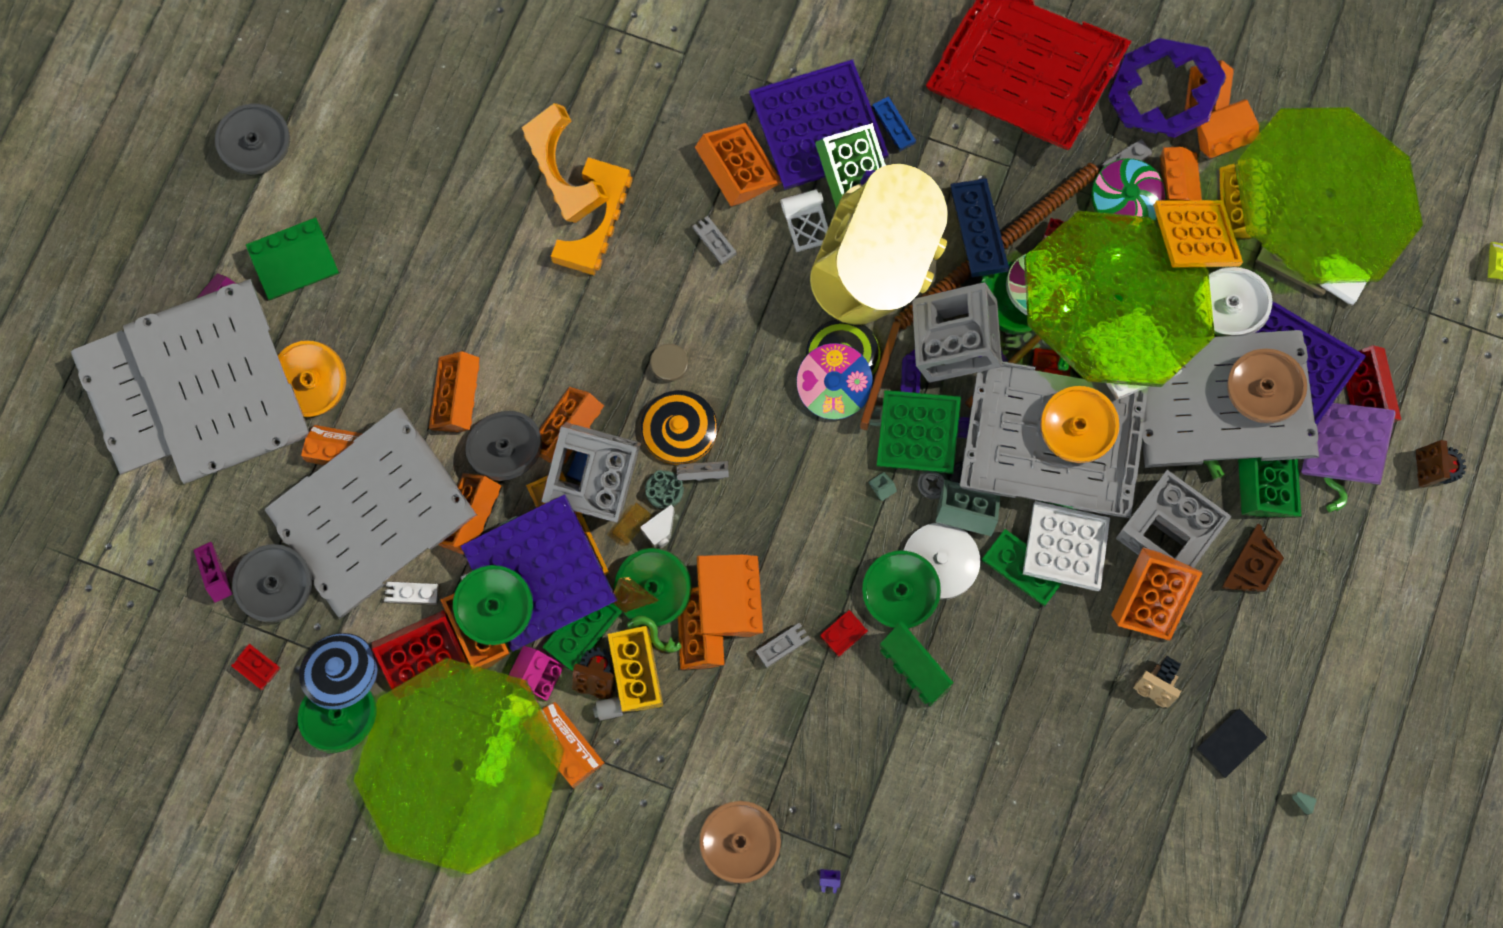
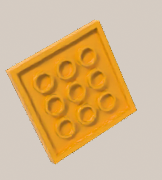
(1197, 233)

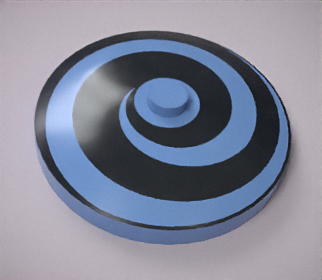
(338, 671)

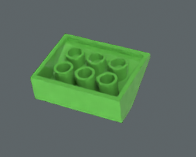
(848, 157)

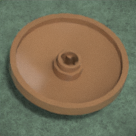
(1267, 385)
(740, 842)

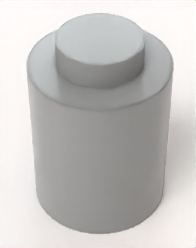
(608, 708)

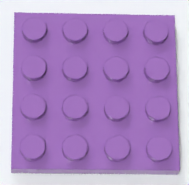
(1352, 444)

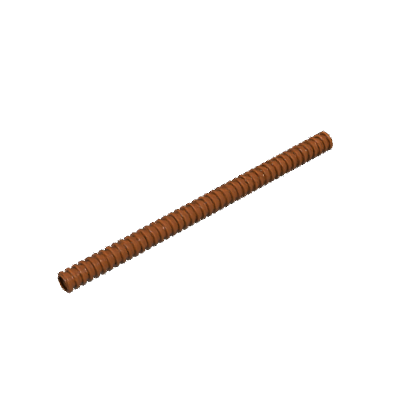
(1012, 233)

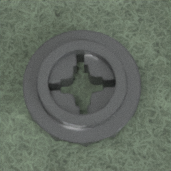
(923, 484)

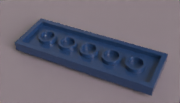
(979, 227)

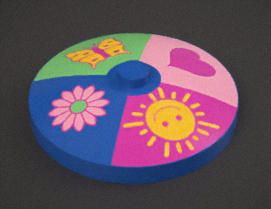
(834, 381)

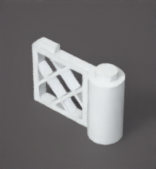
(800, 206)

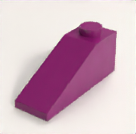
(212, 572)

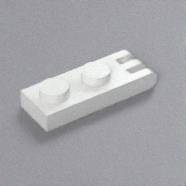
(412, 593)

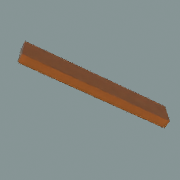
(880, 375)

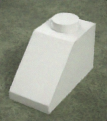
(659, 528)

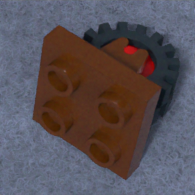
(1438, 464)
(594, 674)

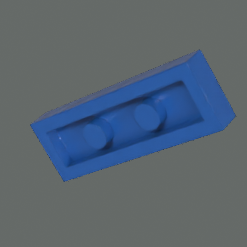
(894, 124)

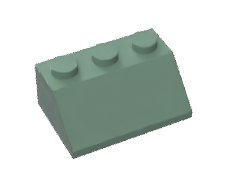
(967, 509)

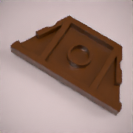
(1255, 564)

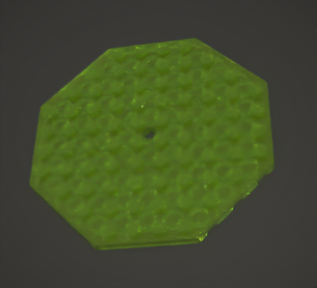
(1323, 237)
(1074, 307)
(506, 774)

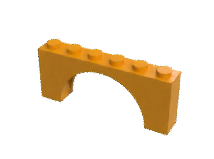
(543, 135)
(587, 252)

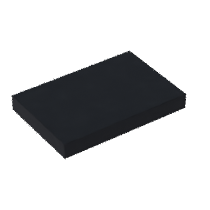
(1232, 743)

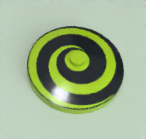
(855, 336)

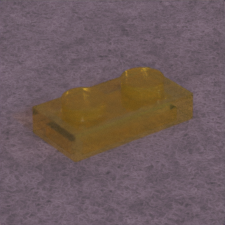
(631, 523)

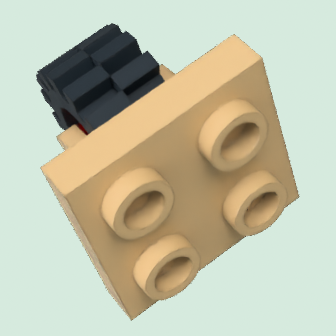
(1160, 683)

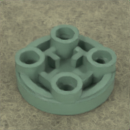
(664, 489)

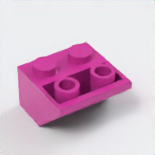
(538, 670)

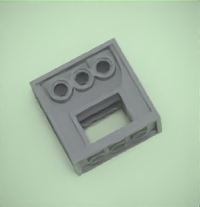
(960, 340)
(601, 449)
(1179, 514)

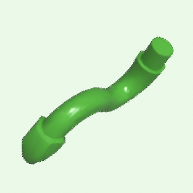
(1341, 502)
(670, 646)

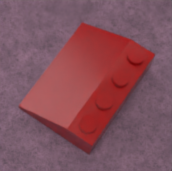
(417, 648)

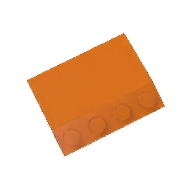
(737, 163)
(1155, 594)
(729, 595)

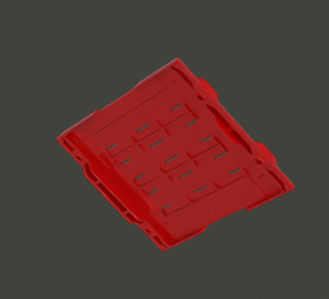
(1027, 110)

